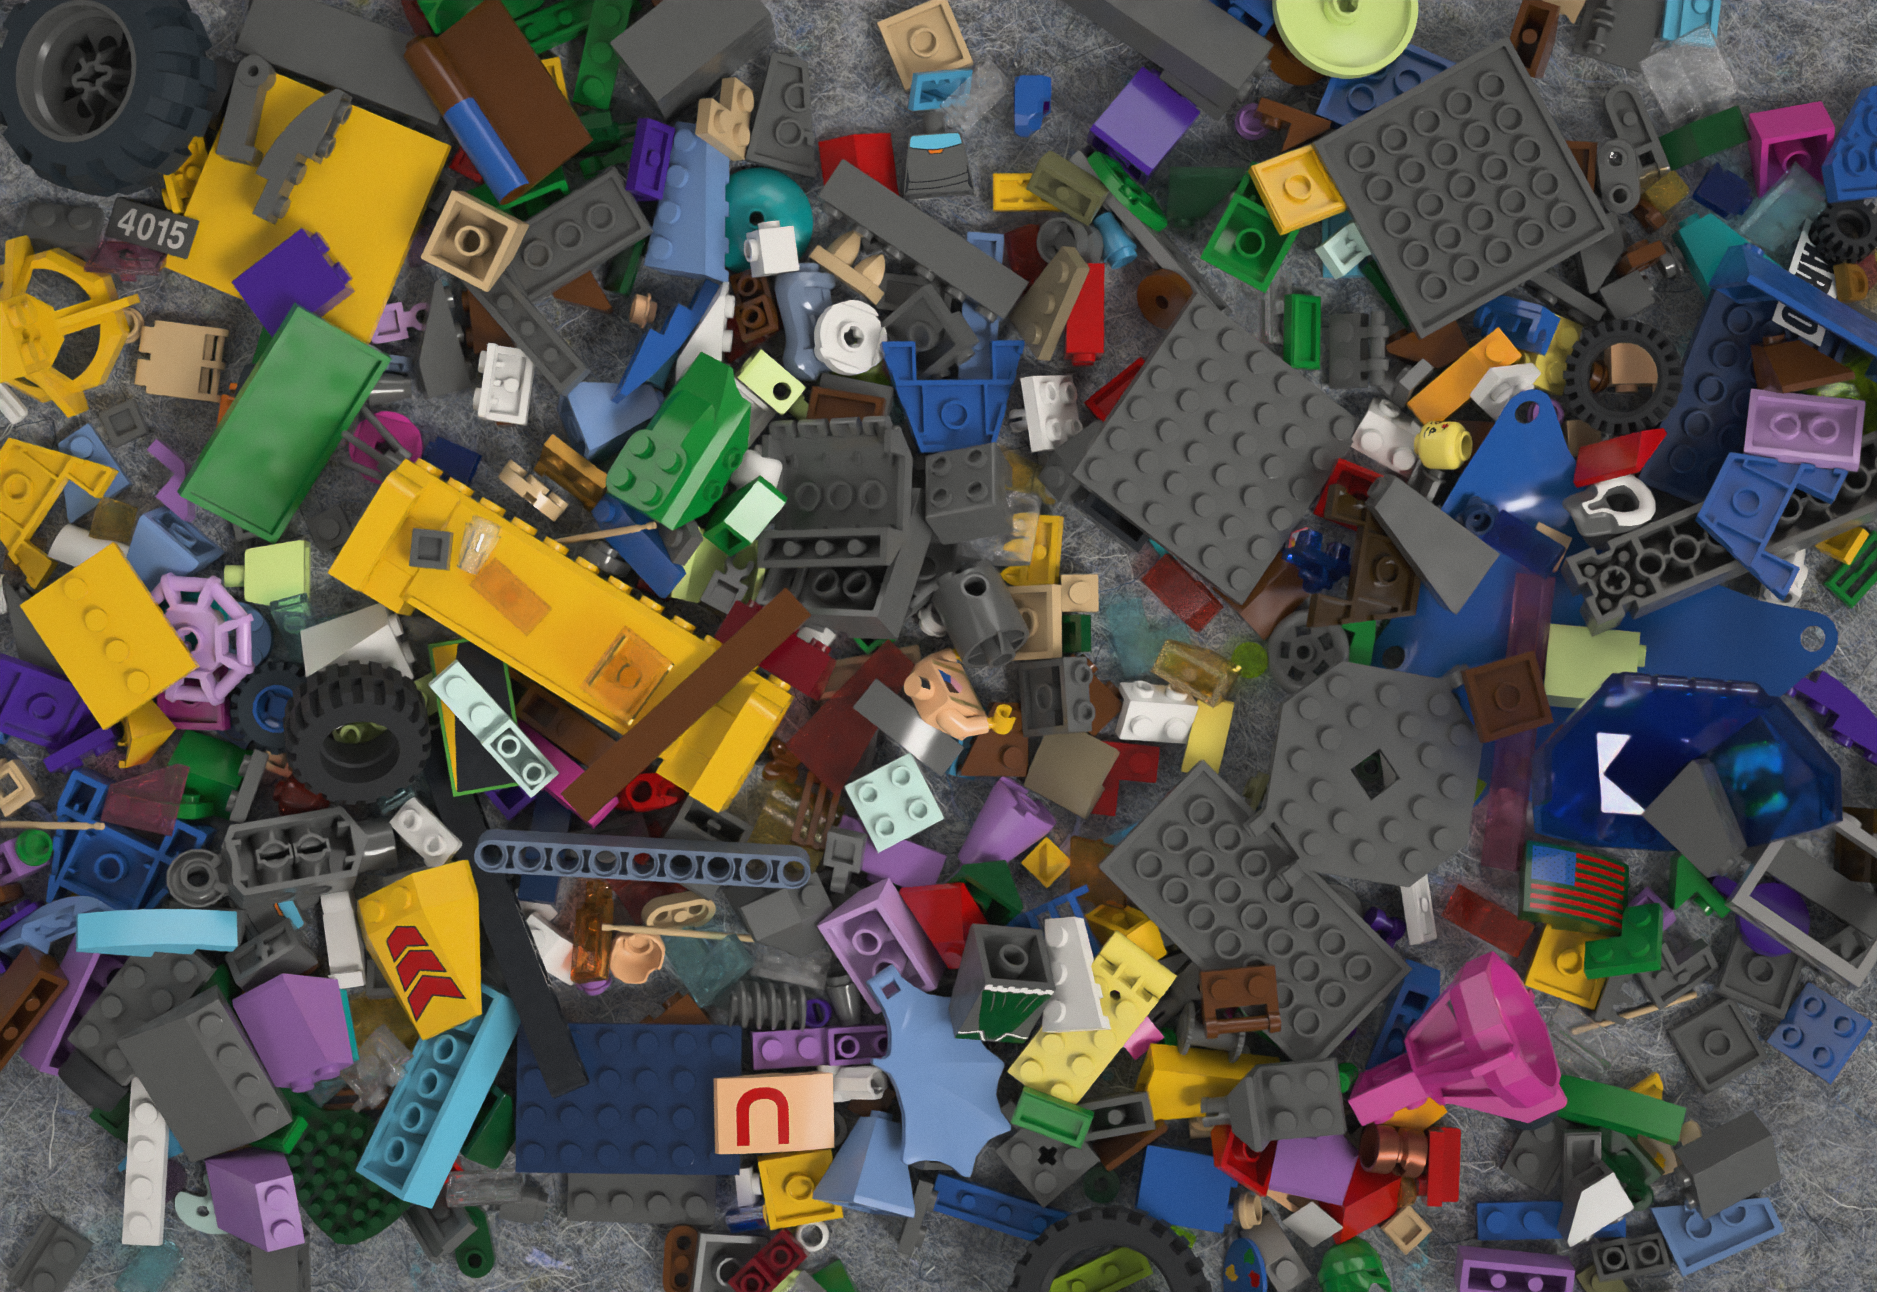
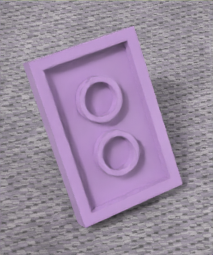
(1805, 429)

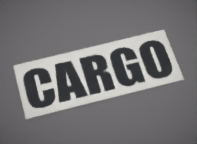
(1816, 270)

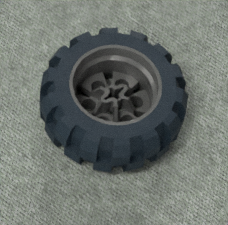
(104, 137)

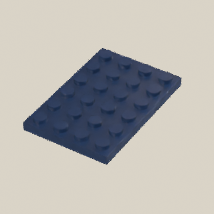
(1716, 395)
(643, 1106)

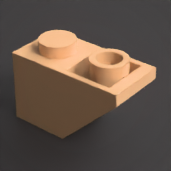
(1630, 368)

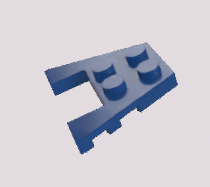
(952, 412)
(1748, 505)

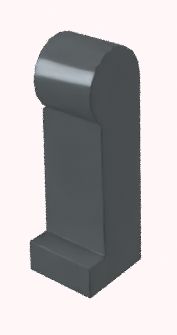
(244, 111)

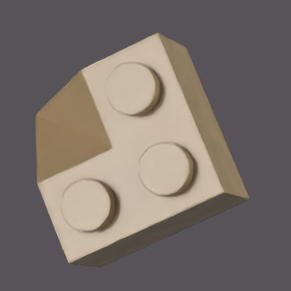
(474, 240)

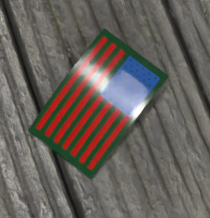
(1572, 889)

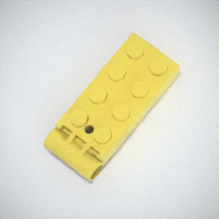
(1072, 1061)

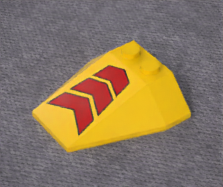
(428, 945)

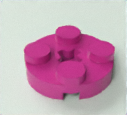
(402, 430)

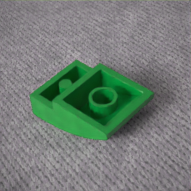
(1247, 239)

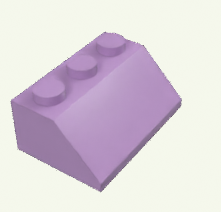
(879, 931)

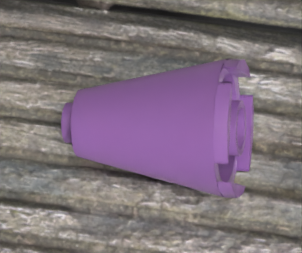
(1006, 825)

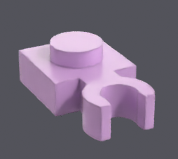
(395, 322)

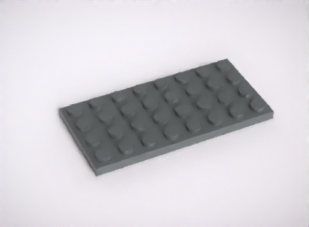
(1227, 909)

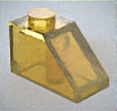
(1197, 671)

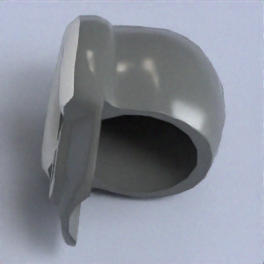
(1610, 509)

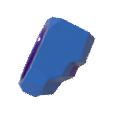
(1031, 103)

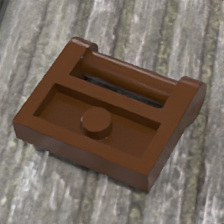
(1239, 988)

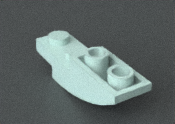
(493, 728)

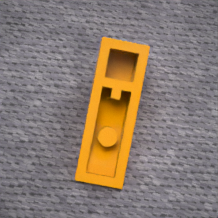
(1453, 386)

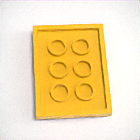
(109, 636)

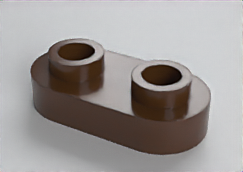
(679, 1259)

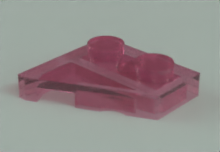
(148, 800)

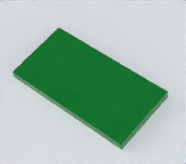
(284, 424)

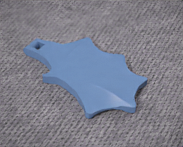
(939, 1080)

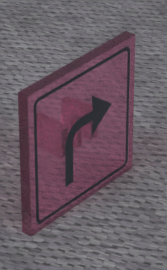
(126, 260)

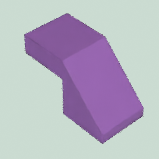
(180, 467)

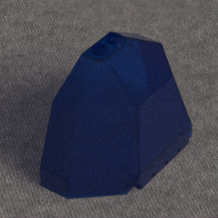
(1642, 733)

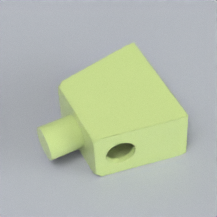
(762, 373)
(272, 572)

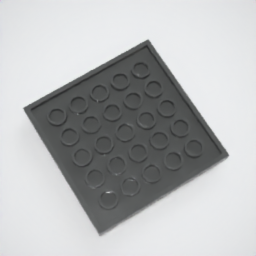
(1463, 187)
(1216, 449)

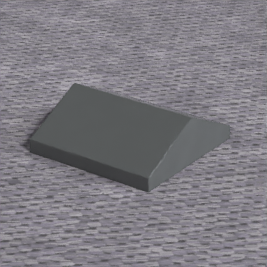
(720, 1257)

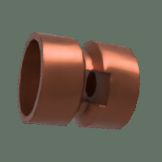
(1388, 1151)

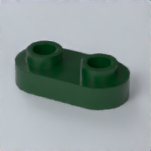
(479, 1243)

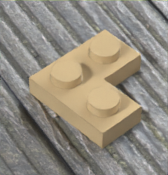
(728, 122)

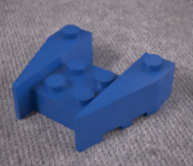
(113, 862)

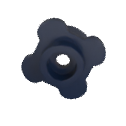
(1481, 524)

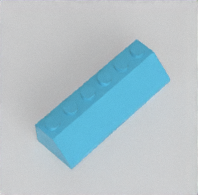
(439, 1102)

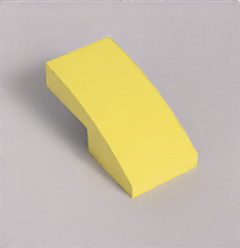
(1208, 735)

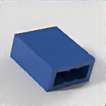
(1184, 1188)

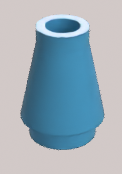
(1118, 246)

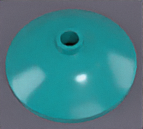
(772, 196)

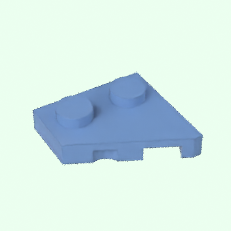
(89, 446)

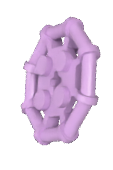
(211, 634)

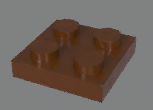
(1507, 696)

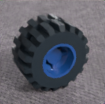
(262, 703)

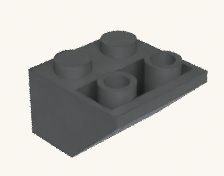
(698, 822)

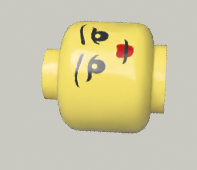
(1443, 445)

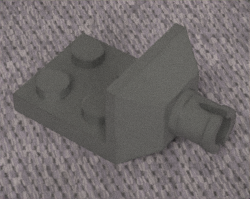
(1281, 1103)

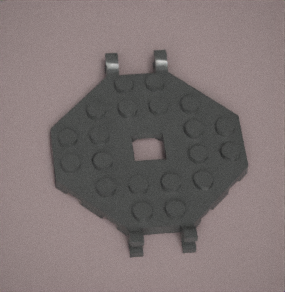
(1324, 808)

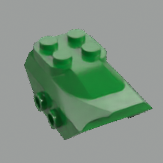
(687, 449)

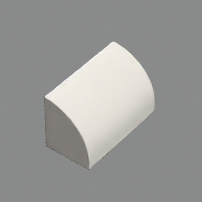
(75, 546)

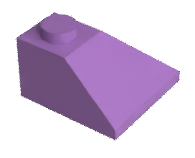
(1314, 1167)

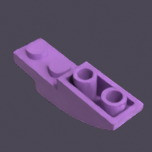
(818, 1046)

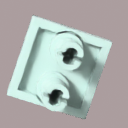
(894, 802)

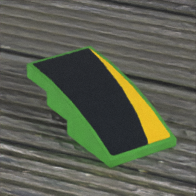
(468, 761)

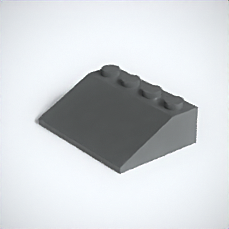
(867, 598)
(206, 1076)

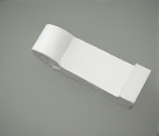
(344, 939)

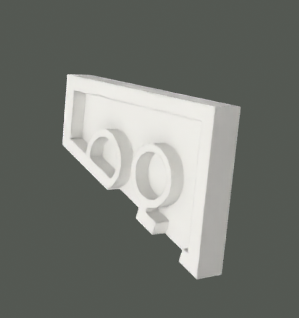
(1076, 999)

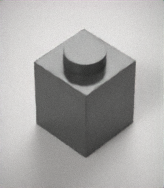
(1625, 296)

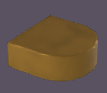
(1850, 282)

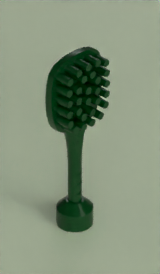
(326, 1157)

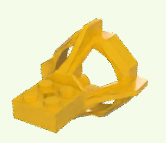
(35, 332)

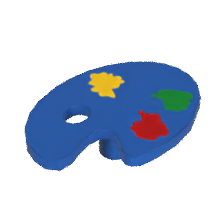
(1244, 1268)

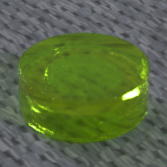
(1251, 658)

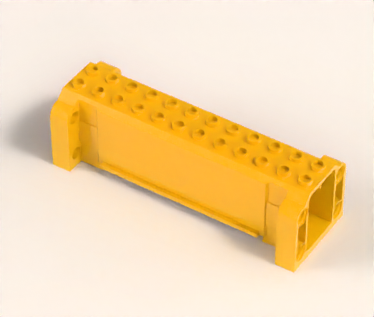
(565, 646)

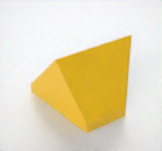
(144, 734)

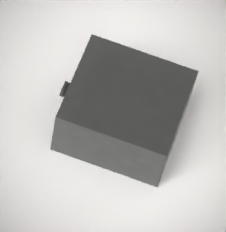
(688, 48)

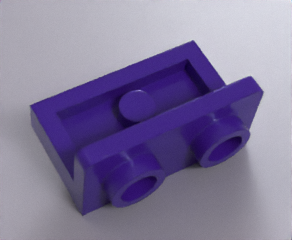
(95, 742)

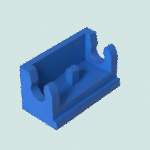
(1523, 323)

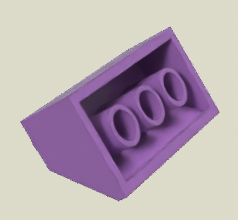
(88, 977)

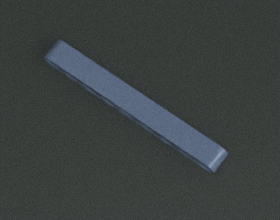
(625, 866)

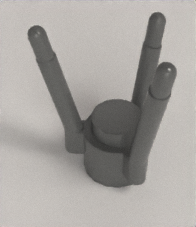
(387, 462)

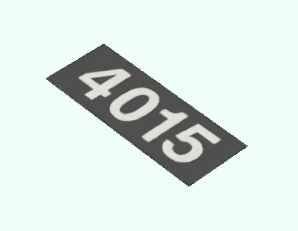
(152, 228)

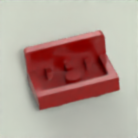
(1442, 1168)

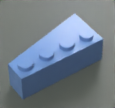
(692, 213)

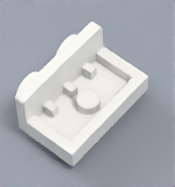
(505, 385)
(1388, 436)
(1155, 713)
(426, 834)

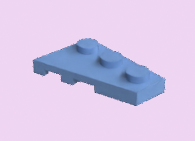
(1702, 1242)

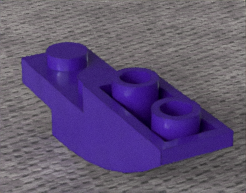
(1849, 717)

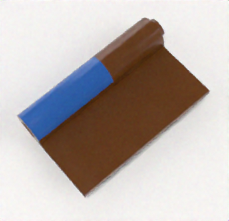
(498, 100)

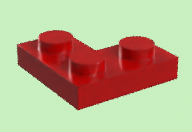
(1133, 764)

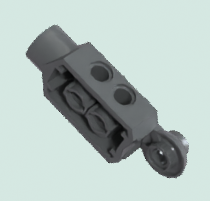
(285, 859)

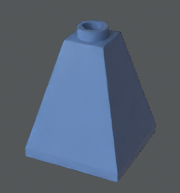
(600, 426)
(168, 545)
(869, 1170)

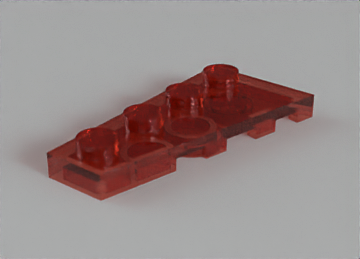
(839, 734)

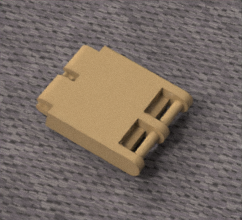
(181, 360)

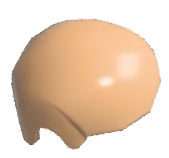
(635, 956)

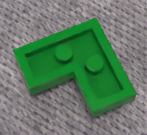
(1634, 951)

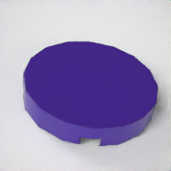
(1784, 903)

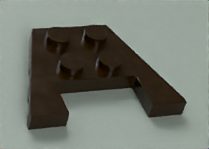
(1379, 578)

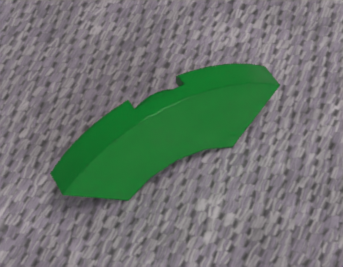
(1127, 191)

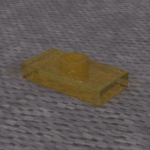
(510, 596)

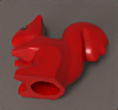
(648, 793)

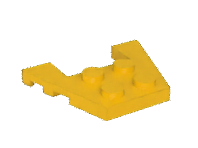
(28, 489)

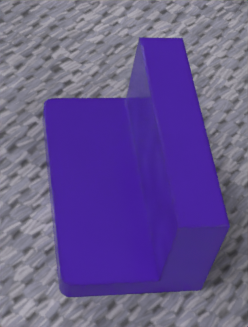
(649, 160)

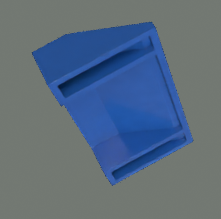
(1752, 278)

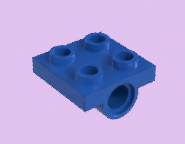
(1819, 1033)

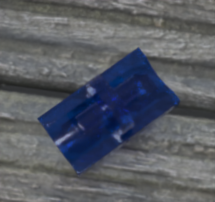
(1318, 568)

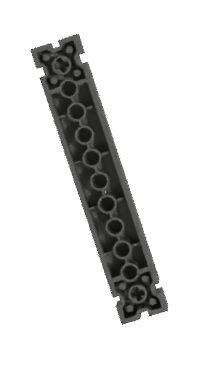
(1681, 558)

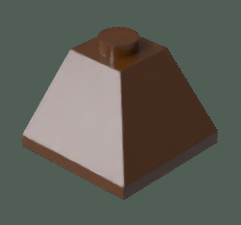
(1792, 366)

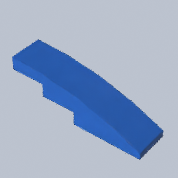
(657, 347)

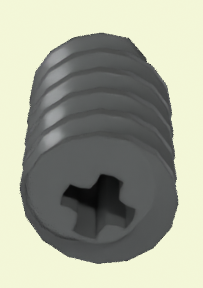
(767, 1005)

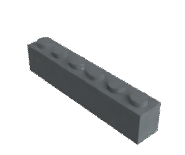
(922, 241)

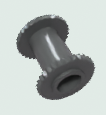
(1191, 1032)

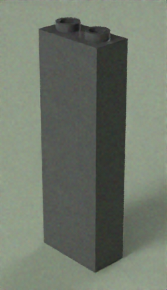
(1189, 41)
(337, 53)

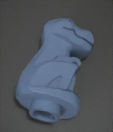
(801, 301)

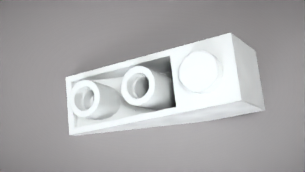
(710, 332)

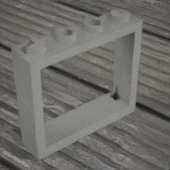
(1789, 935)

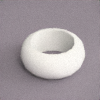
(813, 1247)

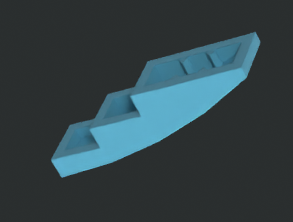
(156, 931)

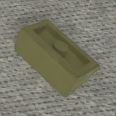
(1067, 187)

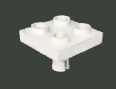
(1048, 411)

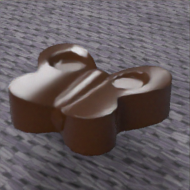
(782, 764)

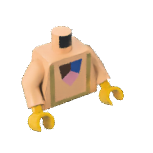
(948, 699)

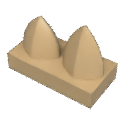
(838, 261)

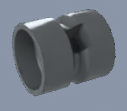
(1069, 233)

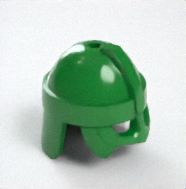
(1352, 1268)

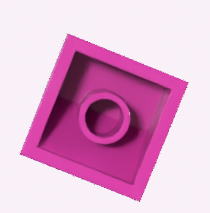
(1789, 136)

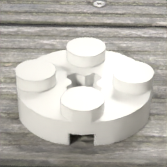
(830, 341)

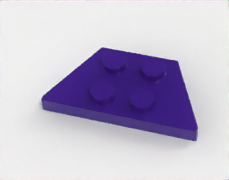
(41, 705)

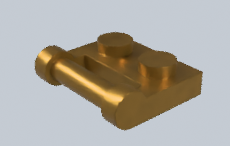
(572, 472)

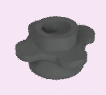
(1672, 262)

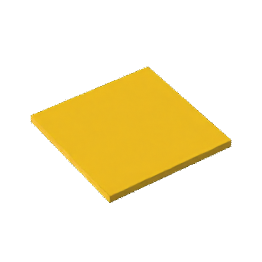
(359, 200)

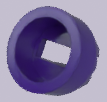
(812, 1017)

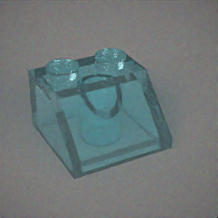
(1783, 208)

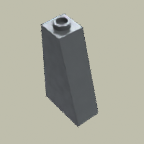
(1433, 544)

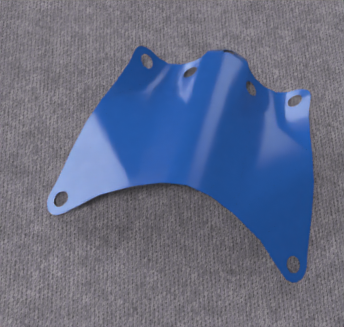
(1704, 635)

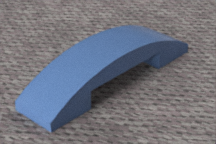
(48, 924)

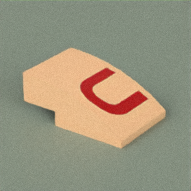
(773, 1112)

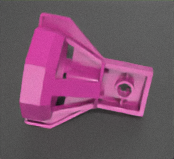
(1486, 1061)

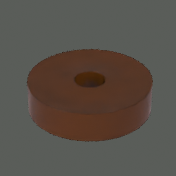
(1151, 299)

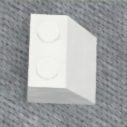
(360, 636)

